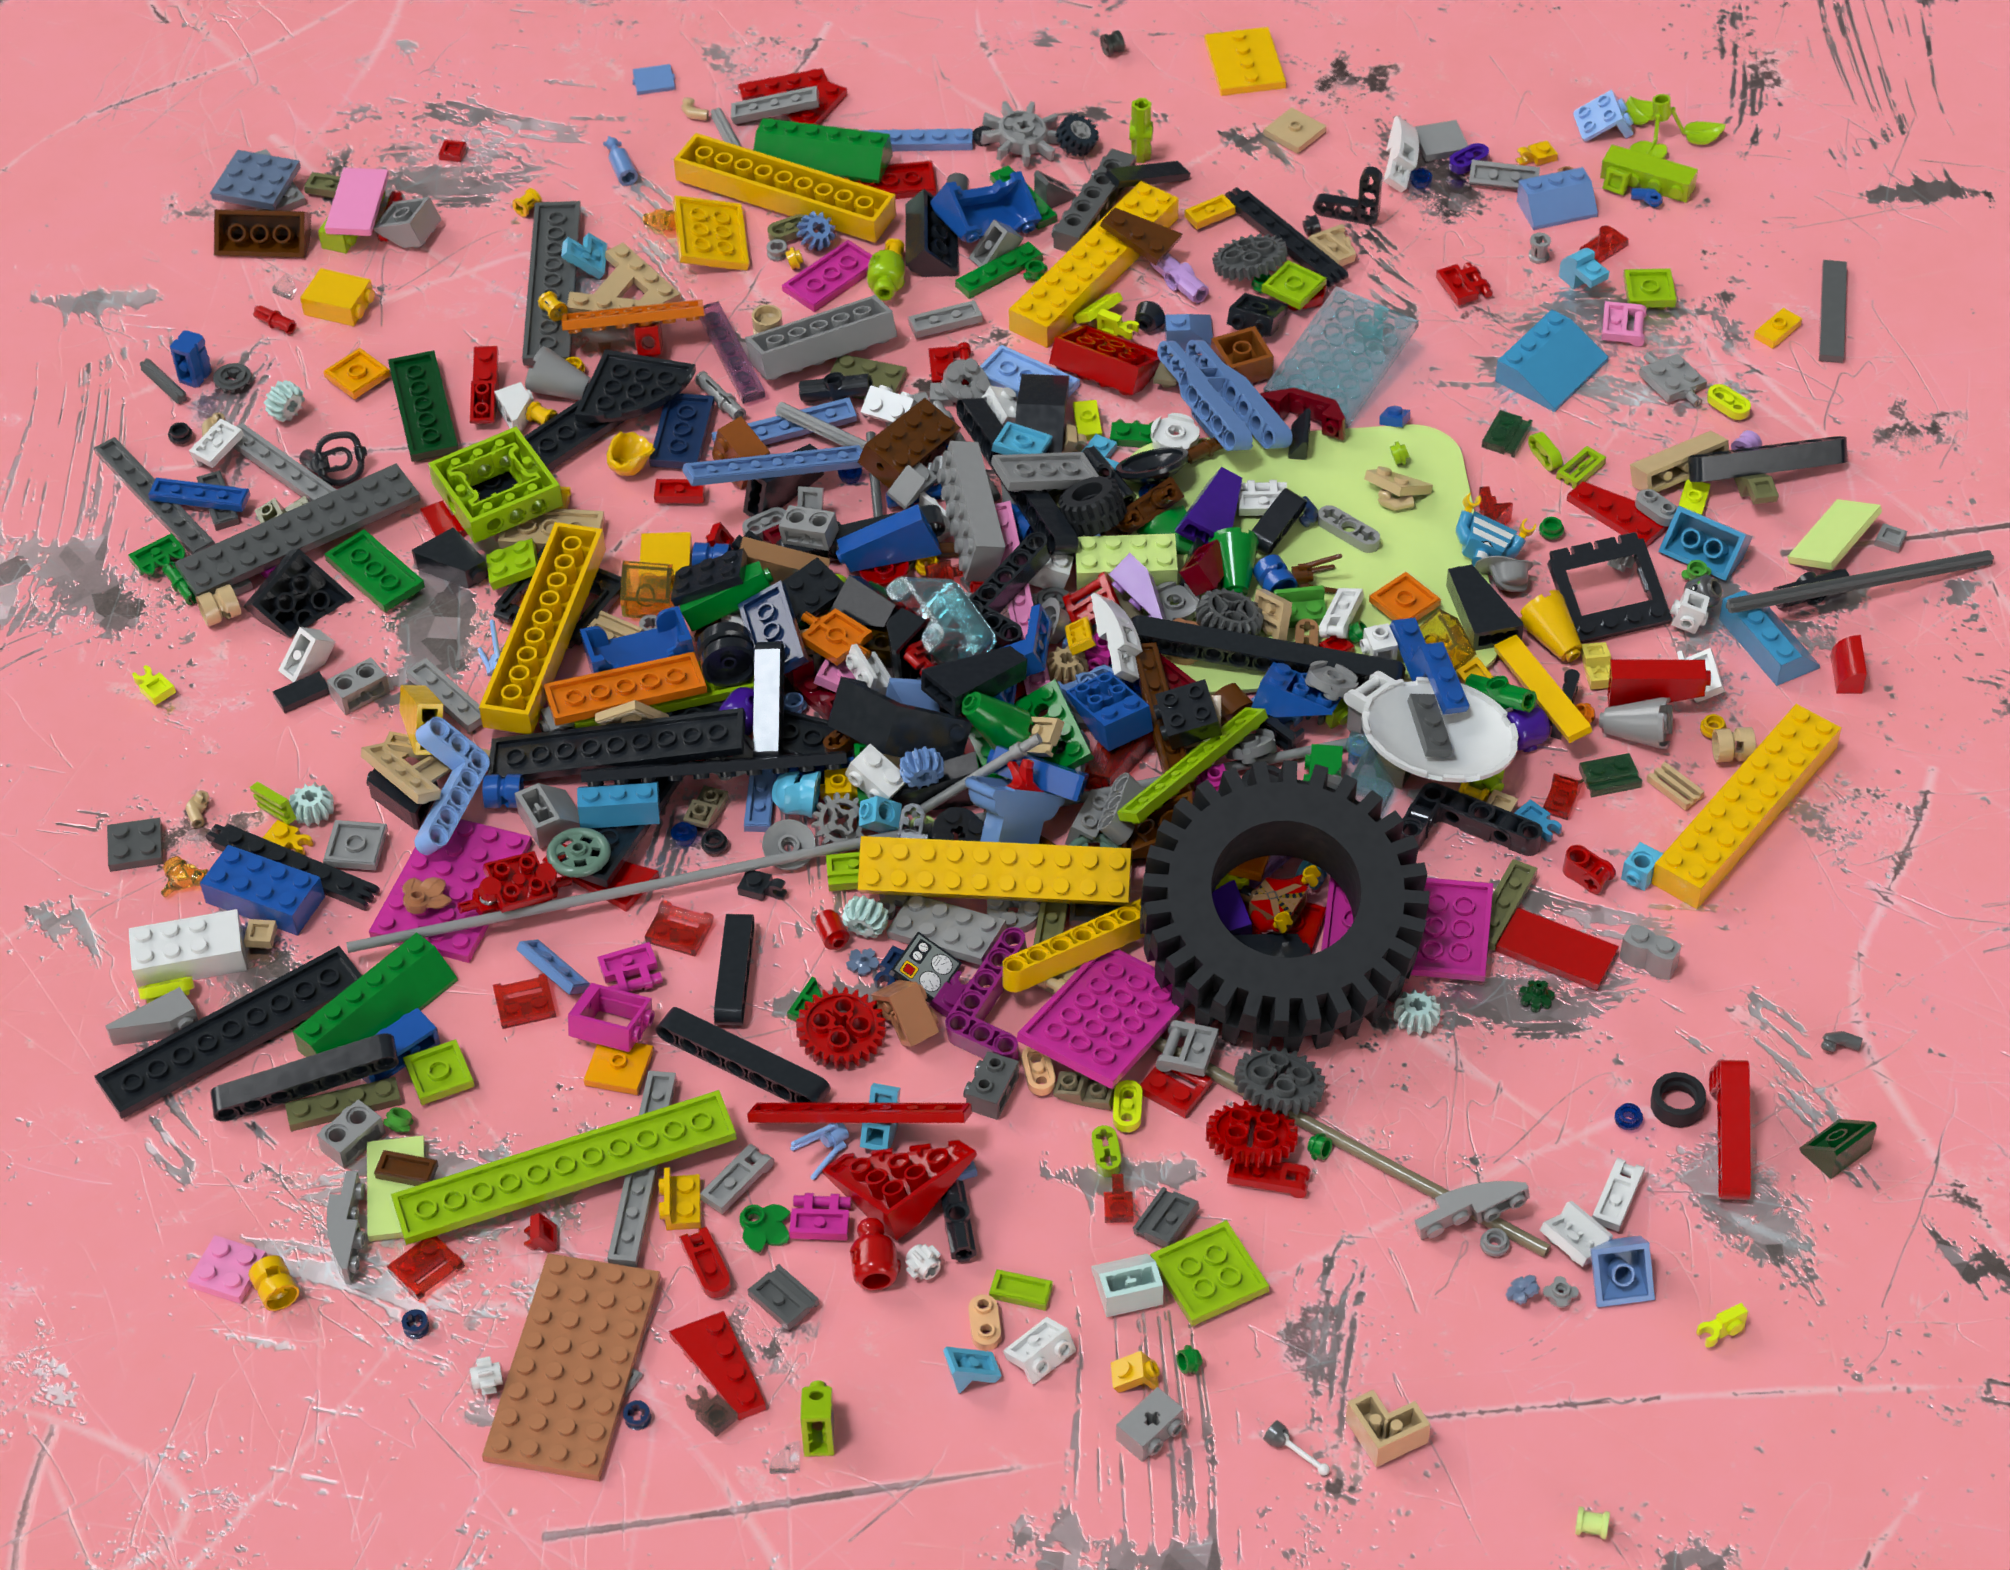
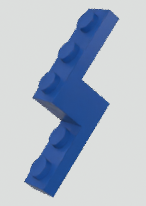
(1033, 648)
(1431, 662)

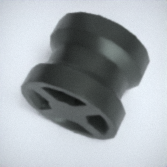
(1112, 42)

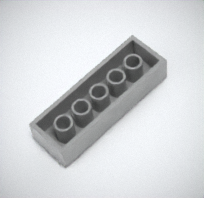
(821, 337)
(971, 510)

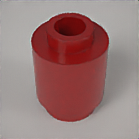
(831, 929)

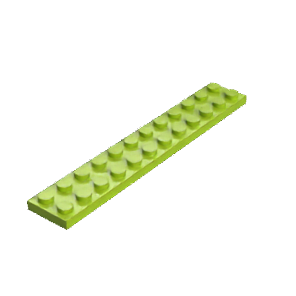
(563, 1167)

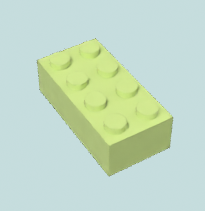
(1104, 553)

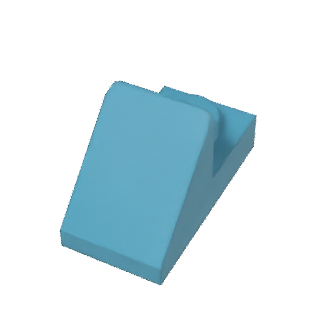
(971, 1365)

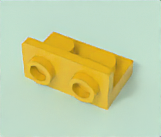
(681, 1201)

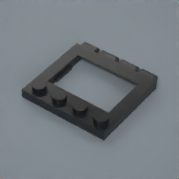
(605, 585)
(1616, 620)

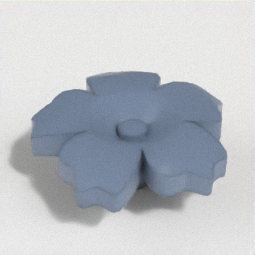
(862, 962)
(1522, 1289)

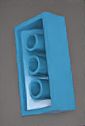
(1768, 642)

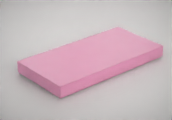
(357, 201)

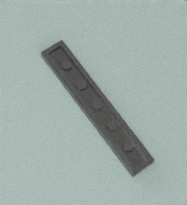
(1832, 311)

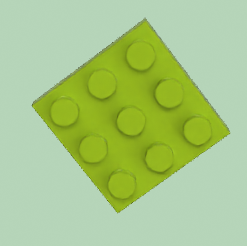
(1209, 1273)

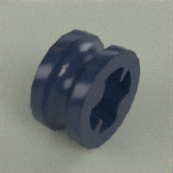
(415, 1316)
(637, 1406)

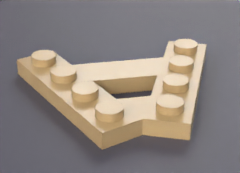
(629, 271)
(413, 780)

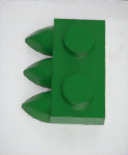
(1131, 434)
(156, 554)

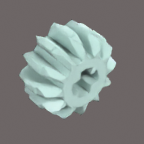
(284, 401)
(312, 804)
(865, 916)
(1417, 1012)

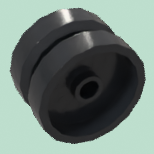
(726, 654)

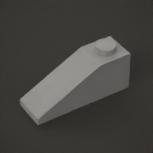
(154, 1020)

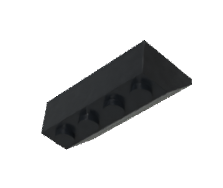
(929, 242)

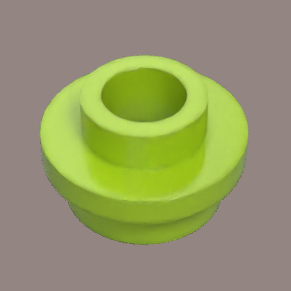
(1399, 453)

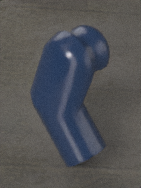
(1310, 513)

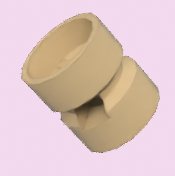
(766, 318)
(218, 605)
(1724, 744)

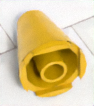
(1552, 625)

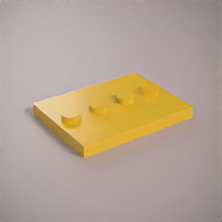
(1244, 61)
(710, 233)

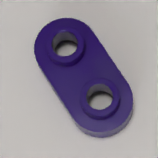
(1461, 160)

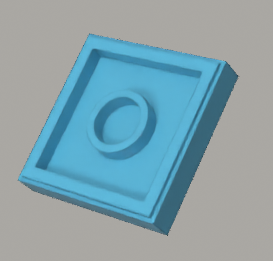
(1021, 440)

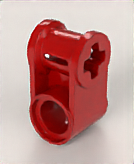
(1587, 868)

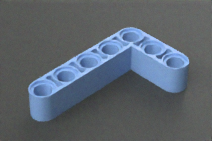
(468, 769)

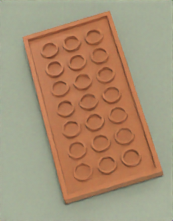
(572, 1367)

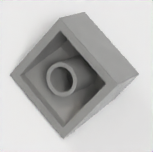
(409, 222)

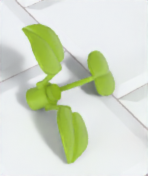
(1660, 111)

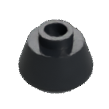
(1149, 315)

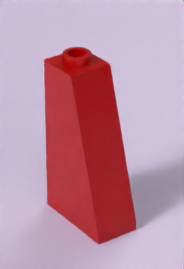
(1656, 678)

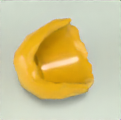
(628, 453)

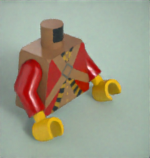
(1279, 901)

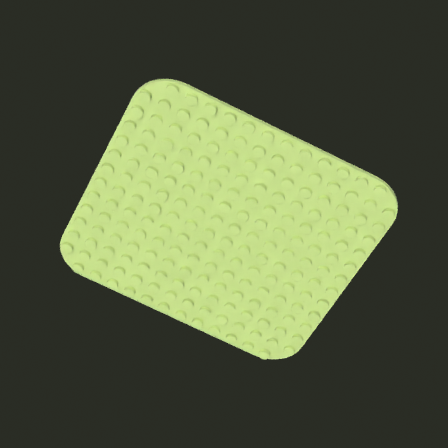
(1411, 539)

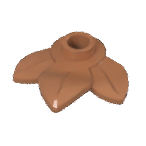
(424, 894)

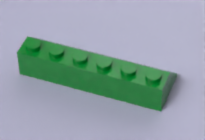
(826, 148)
(393, 987)

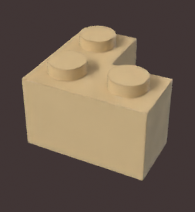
(1386, 1433)

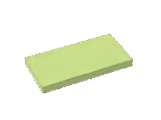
(1834, 534)
(381, 1213)

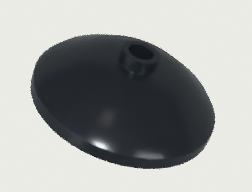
(1153, 465)

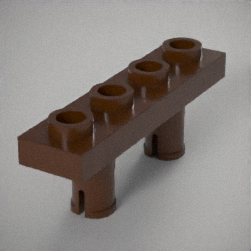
(1147, 507)

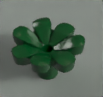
(1536, 994)

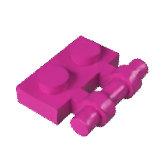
(630, 962)
(820, 1223)

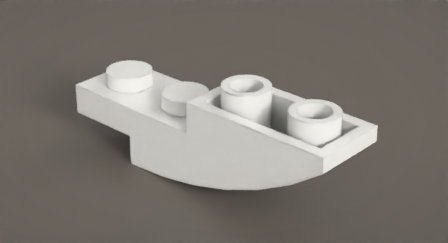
(1403, 156)
(1122, 637)

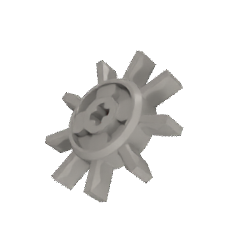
(1021, 133)

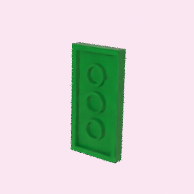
(374, 570)

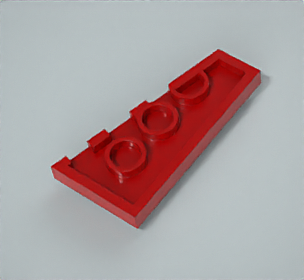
(1615, 512)
(628, 874)
(721, 1362)

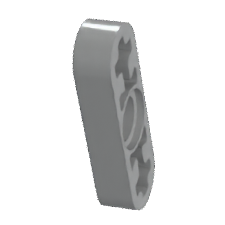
(1362, 538)

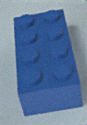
(262, 889)

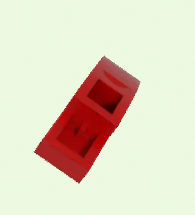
(484, 383)

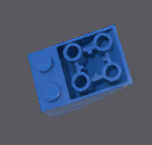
(1287, 695)
(1111, 710)

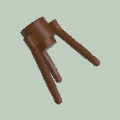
(1304, 572)

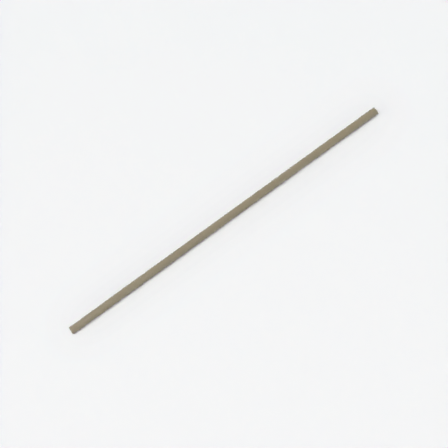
(1370, 1156)

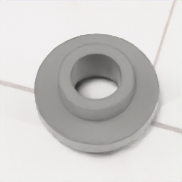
(1497, 1236)

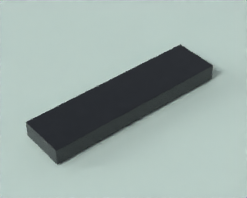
(1147, 173)

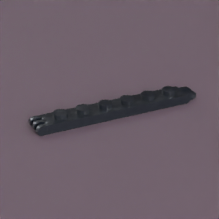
(1297, 245)
(334, 881)

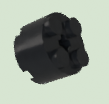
(958, 821)

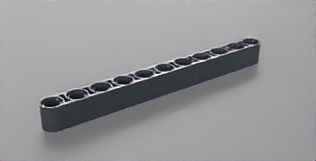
(1035, 505)
(1253, 651)

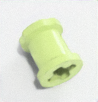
(1592, 1523)

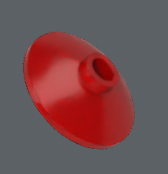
(885, 574)

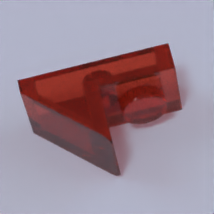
(1490, 508)
(1562, 795)

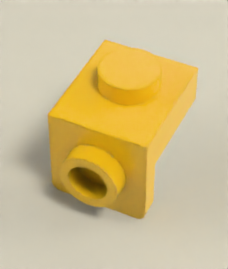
(1134, 1371)

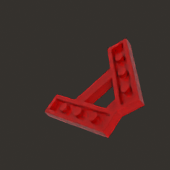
(829, 93)

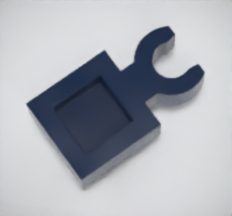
(886, 965)

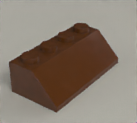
(261, 233)

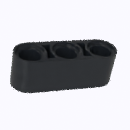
(1278, 520)

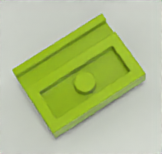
(843, 871)

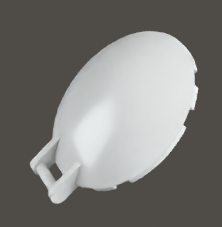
(1480, 738)

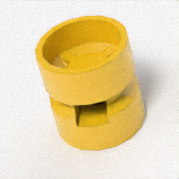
(273, 1283)

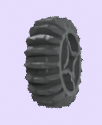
(1229, 612)

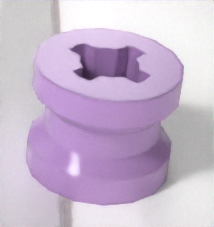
(1746, 440)

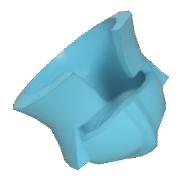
(795, 796)

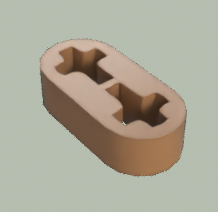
(1307, 624)

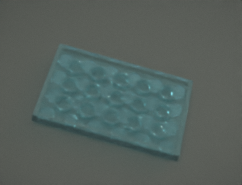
(1345, 351)

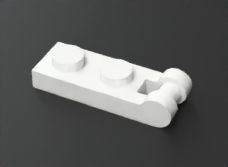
(1341, 612)
(1618, 1194)

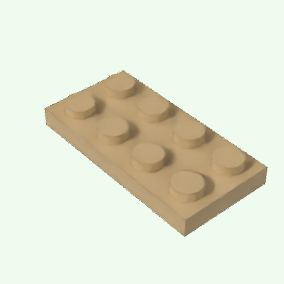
(541, 526)

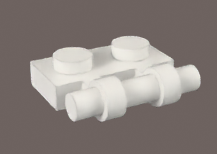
(1257, 497)

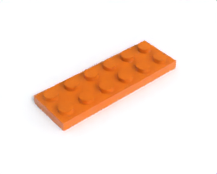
(637, 314)
(644, 682)

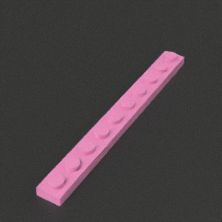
(1021, 605)

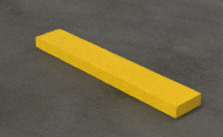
(1549, 694)

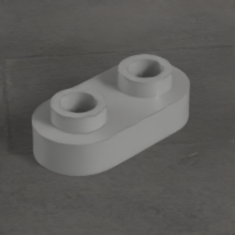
(1655, 506)
(763, 521)

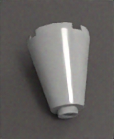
(555, 376)
(1640, 722)

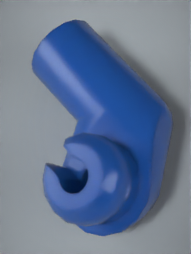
(1650, 196)

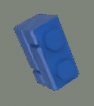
(190, 358)

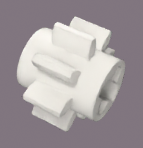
(923, 1262)
(486, 1375)

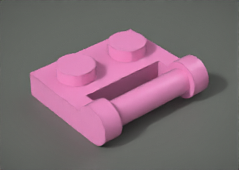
(1615, 323)

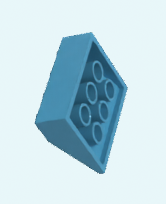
(1550, 361)

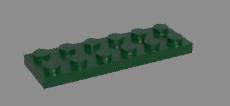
(423, 406)

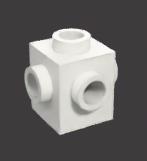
(1688, 616)
(1379, 642)

